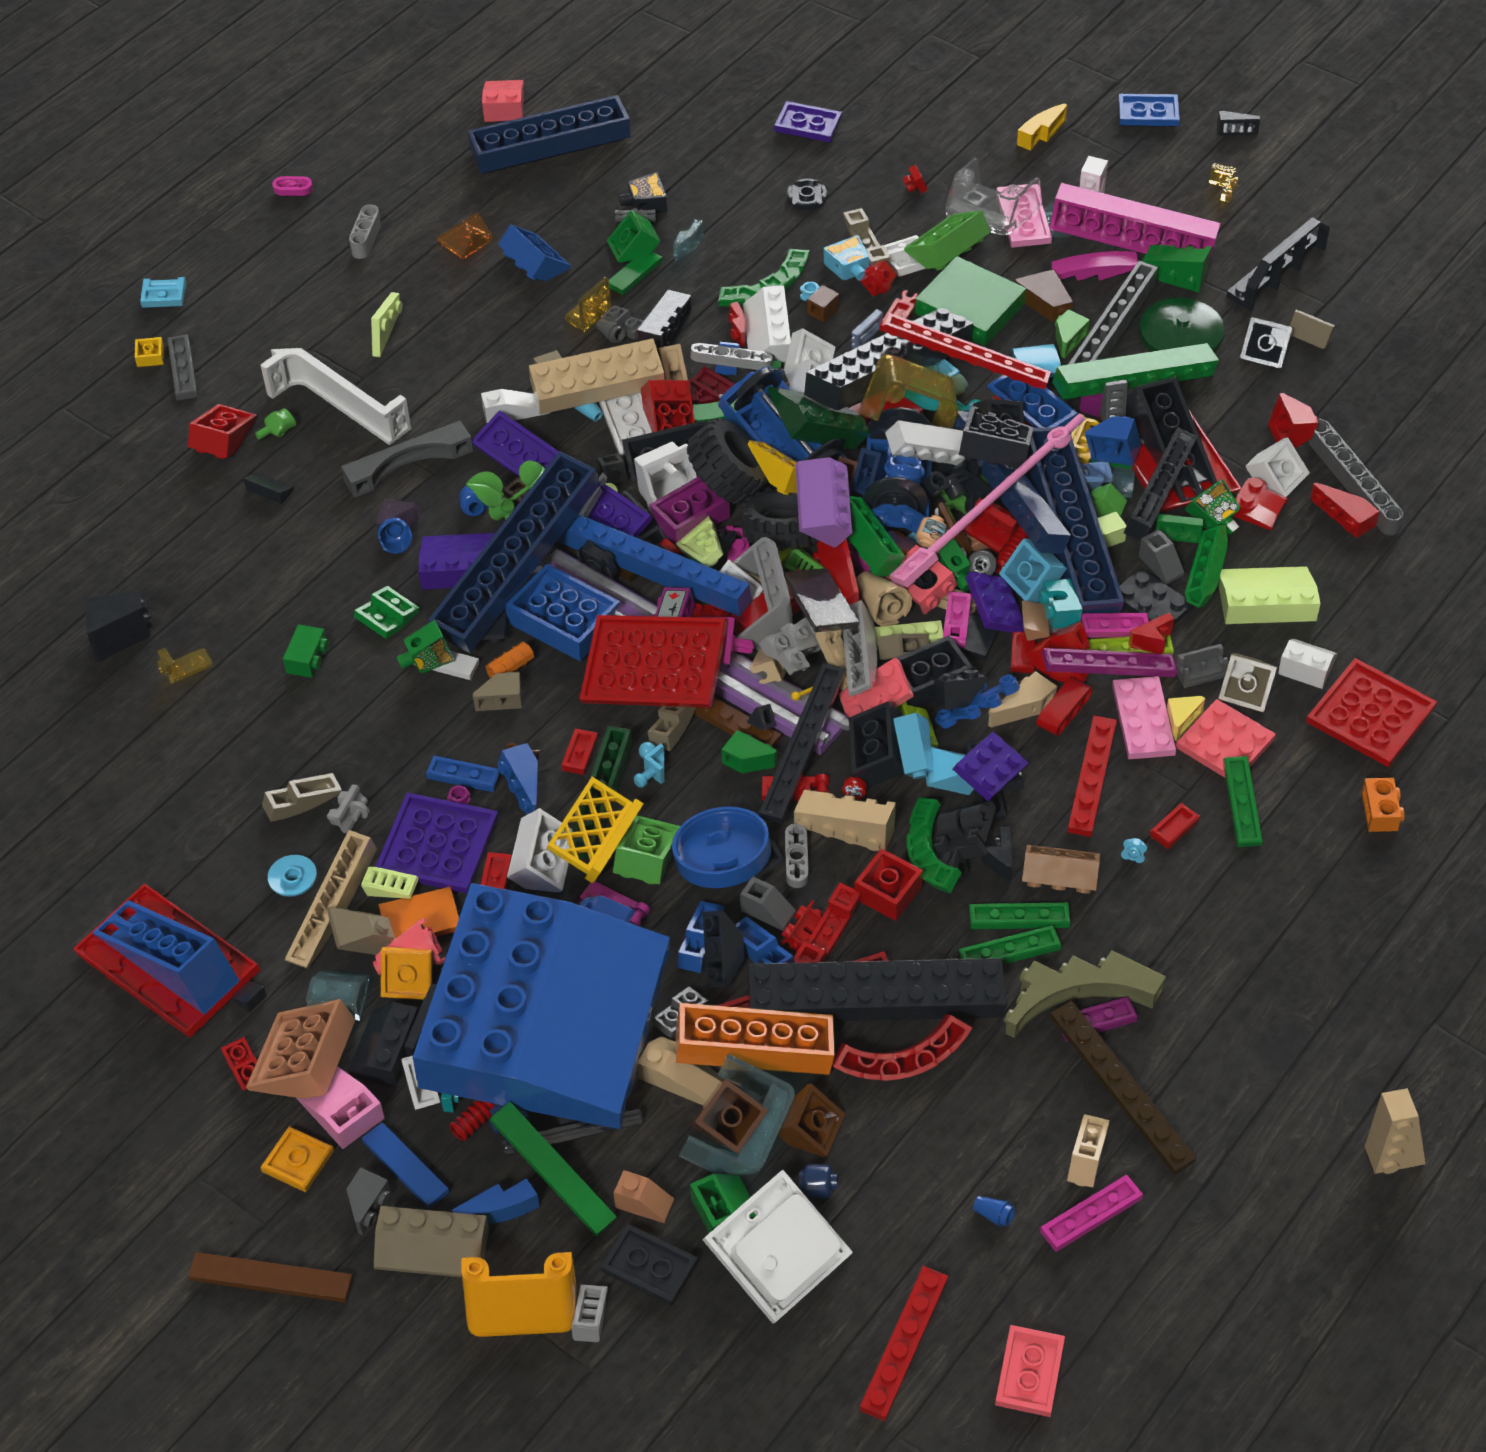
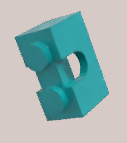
(1060, 603)

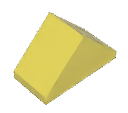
(1183, 713)

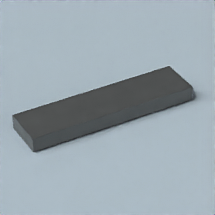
(182, 367)

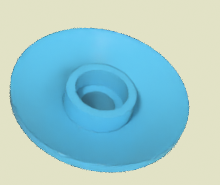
(290, 868)

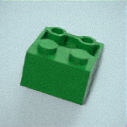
(718, 1198)

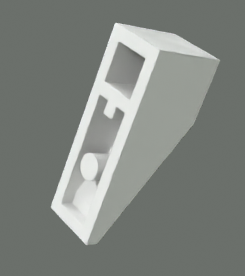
(511, 403)

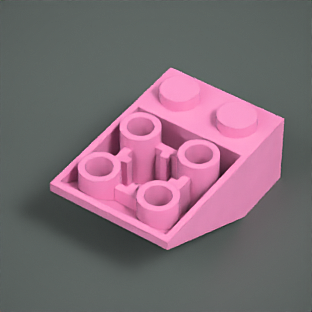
(346, 1109)

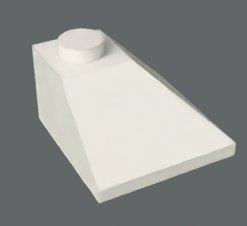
(1279, 467)

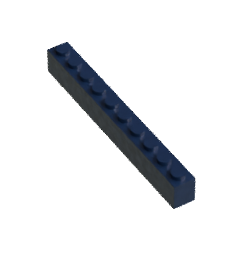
(1024, 504)

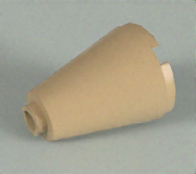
(883, 598)

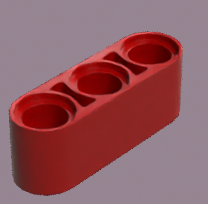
(1064, 706)

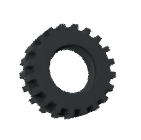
(774, 517)

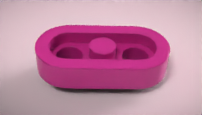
(292, 186)

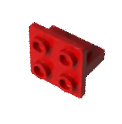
(993, 527)

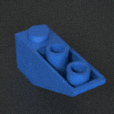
(520, 770)

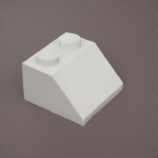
(1306, 663)

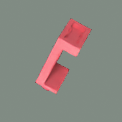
(929, 598)

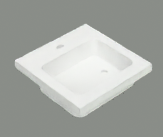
(780, 1249)

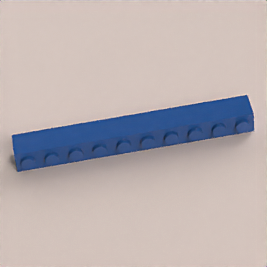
(661, 565)

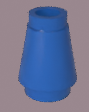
(995, 1210)

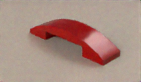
(830, 927)

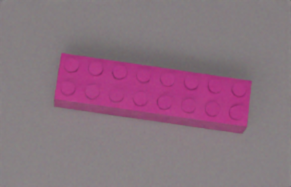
(1127, 222)

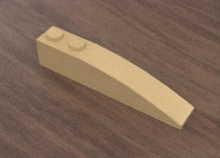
(335, 892)

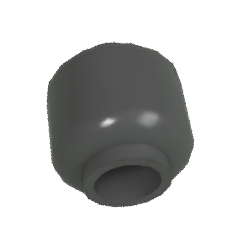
(985, 556)

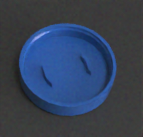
(721, 847)

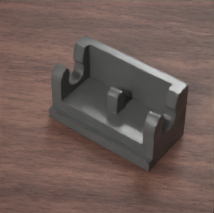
(1201, 666)

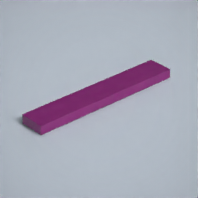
(1109, 662)

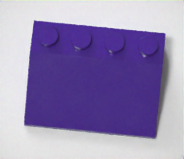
(448, 557)

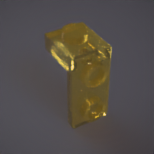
(1226, 177)
(184, 666)

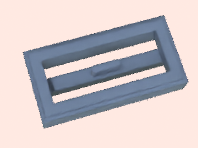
(866, 329)

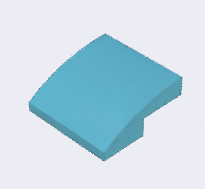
(1041, 356)

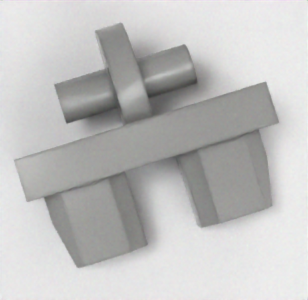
(351, 808)

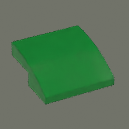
(386, 612)

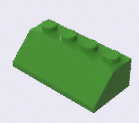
(948, 239)

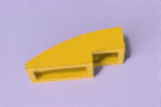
(1041, 126)

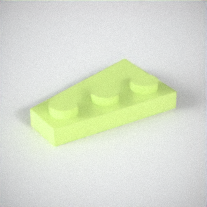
(383, 322)
(702, 544)

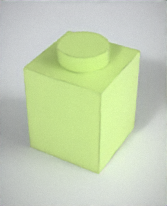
(1112, 529)

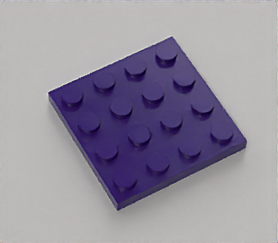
(438, 841)

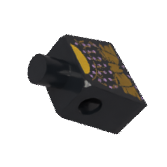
(645, 194)

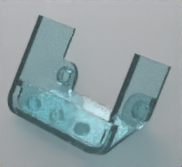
(769, 1092)

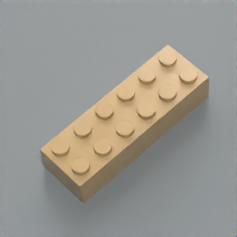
(595, 376)

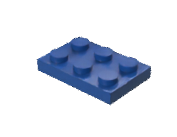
(1148, 109)

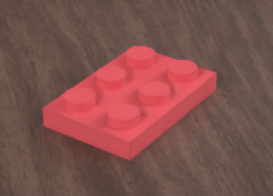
(889, 685)
(1030, 1371)

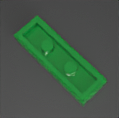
(634, 272)

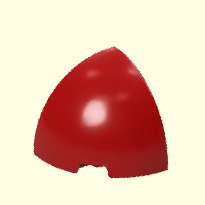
(1069, 637)

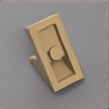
(673, 362)

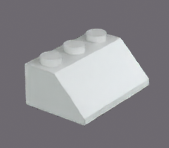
(531, 861)

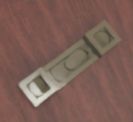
(858, 224)

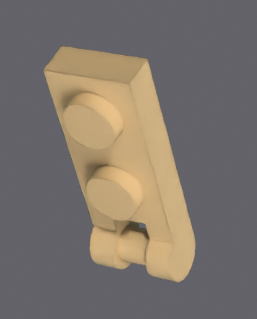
(834, 651)

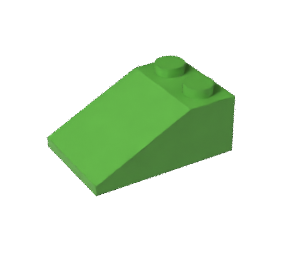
(645, 850)

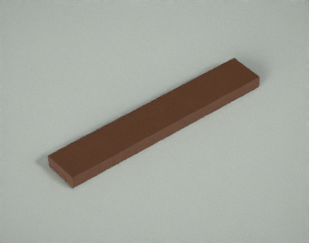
(270, 1277)

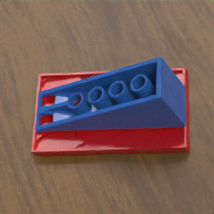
(167, 960)

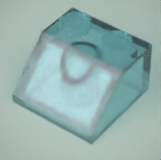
(335, 985)

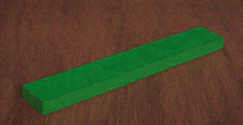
(553, 1169)

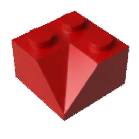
(889, 884)

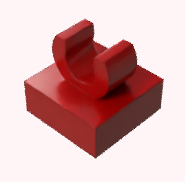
(914, 180)

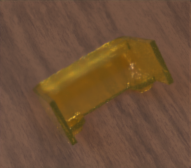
(896, 375)

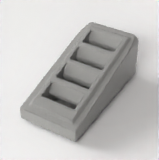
(589, 1329)

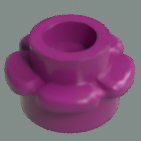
(459, 792)

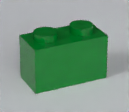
(305, 651)

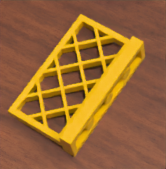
(609, 842)

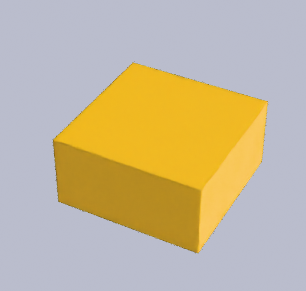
(149, 351)

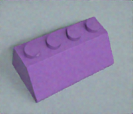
(823, 500)

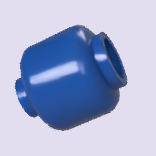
(470, 503)

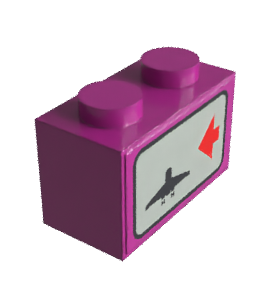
(675, 603)

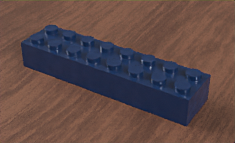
(549, 134)

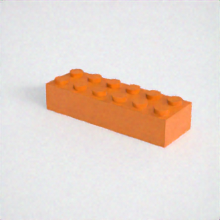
(755, 1036)

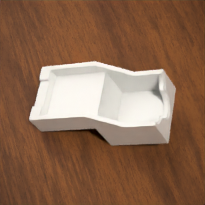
(804, 354)

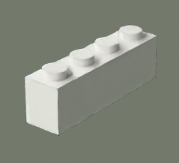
(925, 442)

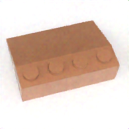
(303, 1051)

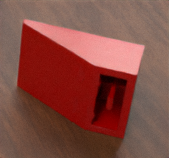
(667, 403)

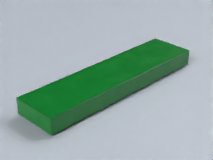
(1242, 801)
(1019, 915)
(1015, 946)

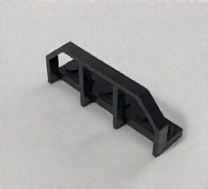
(1285, 255)

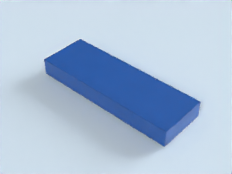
(463, 773)

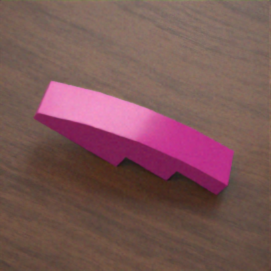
(1099, 263)

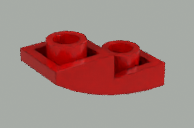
(737, 321)
(240, 1061)

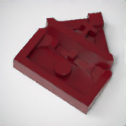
(708, 386)

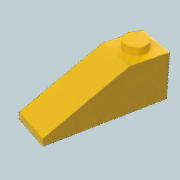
(777, 467)

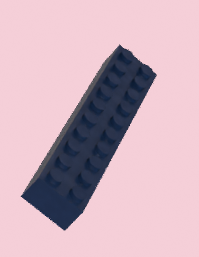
(515, 551)
(1086, 556)

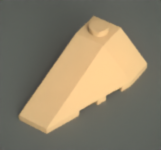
(689, 1081)

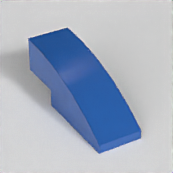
(761, 945)
(692, 952)
(500, 1204)

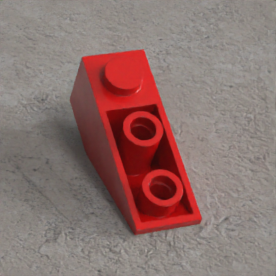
(1347, 509)

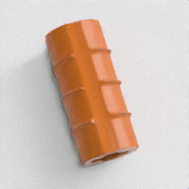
(511, 660)

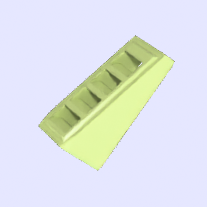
(374, 879)

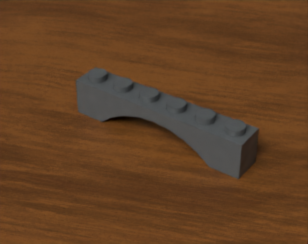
(446, 442)

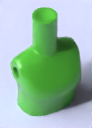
(277, 423)

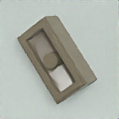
(1311, 329)

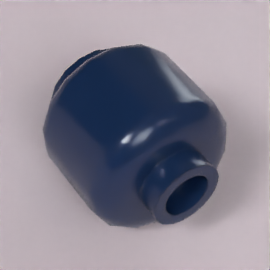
(818, 1181)

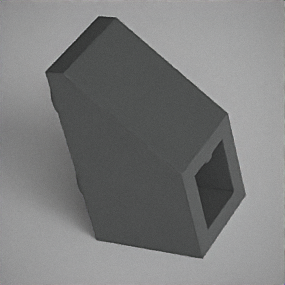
(1161, 557)
(766, 904)
(366, 1196)

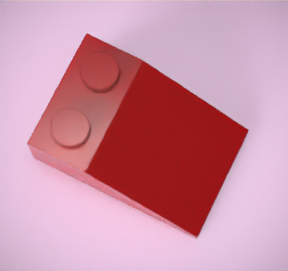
(220, 430)

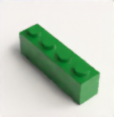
(873, 540)

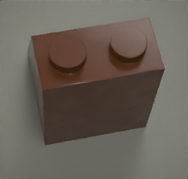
(729, 1116)

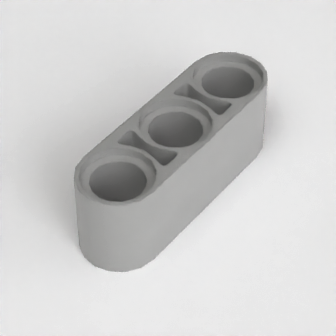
(365, 231)

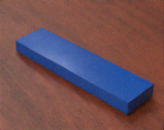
(405, 1165)

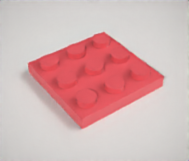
(1223, 734)

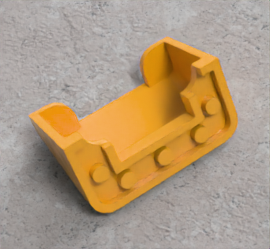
(519, 1301)

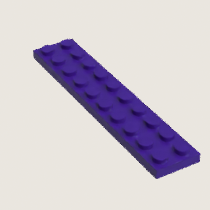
(513, 445)

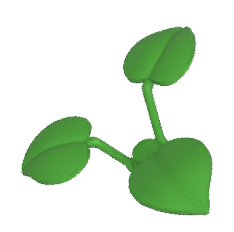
(489, 487)

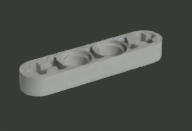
(730, 356)

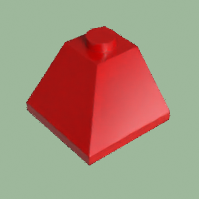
(1292, 420)

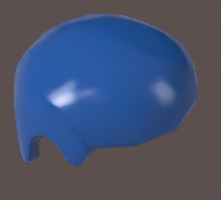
(394, 535)

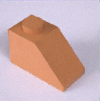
(642, 1197)

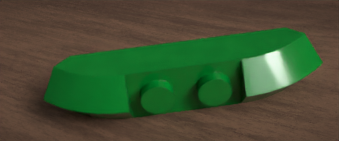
(1207, 566)

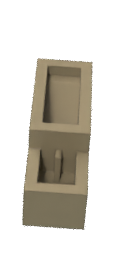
(670, 725)
(300, 796)

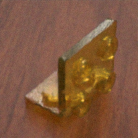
(591, 306)

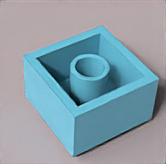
(1028, 570)

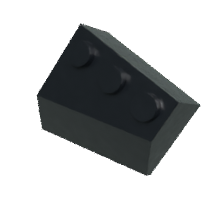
(995, 440)

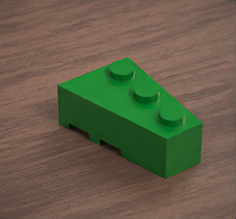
(1180, 266)

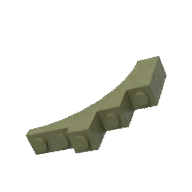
(1113, 977)

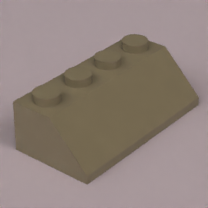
(427, 1240)

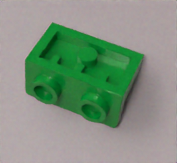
(1180, 528)

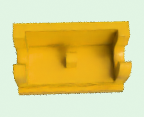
(1079, 440)

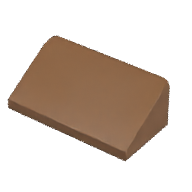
(1034, 620)

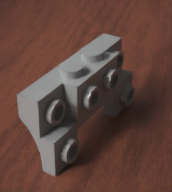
(792, 645)

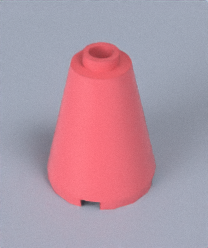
(417, 938)

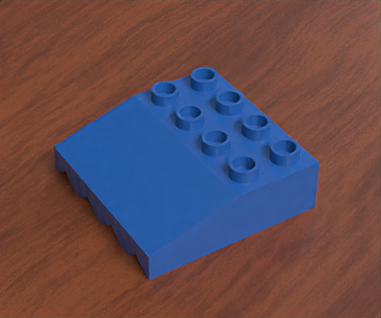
(541, 1007)

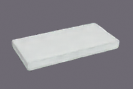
(625, 418)

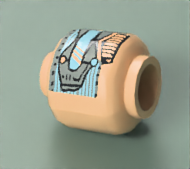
(930, 530)

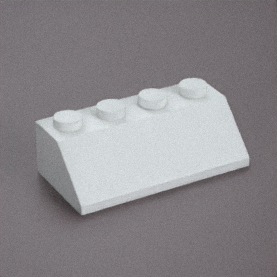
(768, 322)

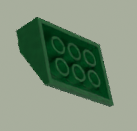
(816, 422)

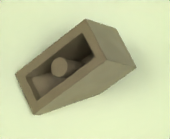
(900, 644)
(499, 693)

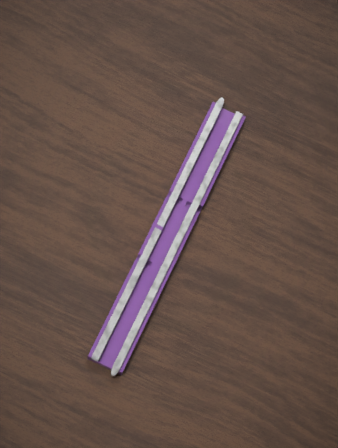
(734, 680)

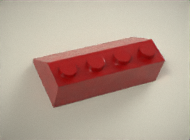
(840, 567)

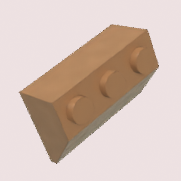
(1061, 868)

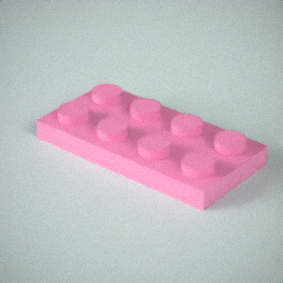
(1032, 231)
(1143, 717)

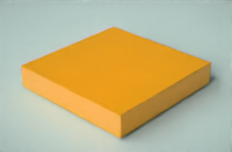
(405, 972)
(297, 1159)

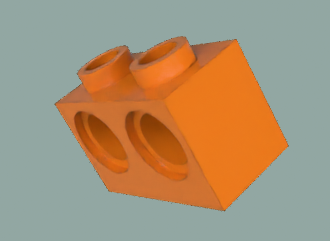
(1382, 804)

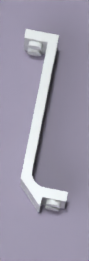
(297, 367)

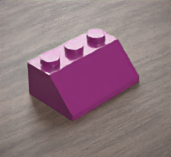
(687, 507)

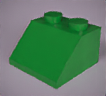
(633, 238)

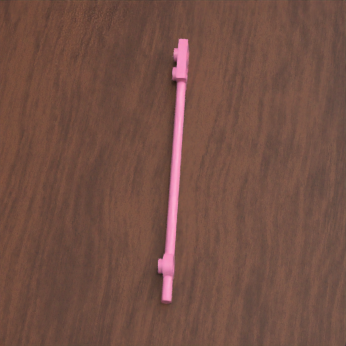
(925, 558)

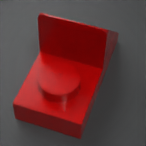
(1151, 634)

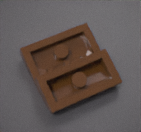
(945, 513)

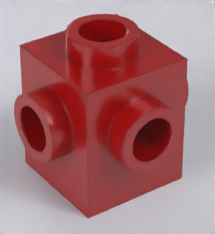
(878, 278)

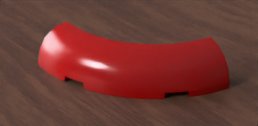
(908, 1061)

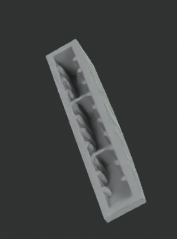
(860, 651)

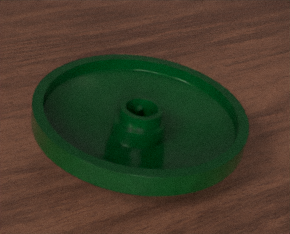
(1180, 324)

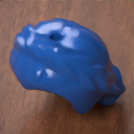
(904, 467)

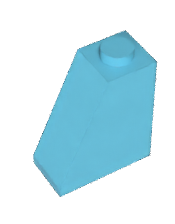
(914, 744)

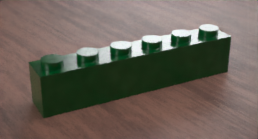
(609, 771)

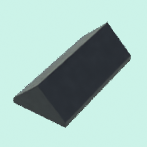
(647, 442)

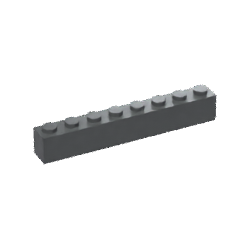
(1118, 314)

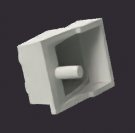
(663, 471)

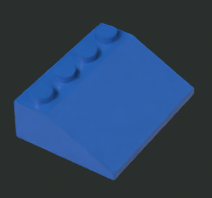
(559, 611)

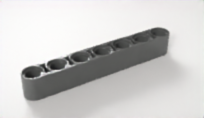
(1355, 476)

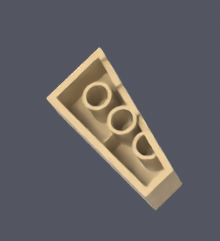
(847, 819)
(1395, 1134)

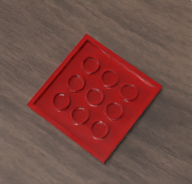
(1371, 712)

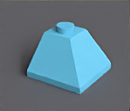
(943, 776)

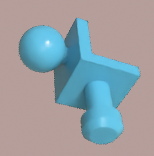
(653, 764)

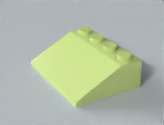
(1268, 595)

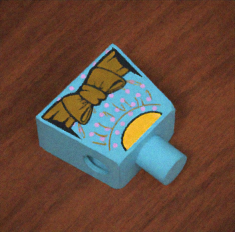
(847, 258)

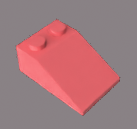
(503, 100)

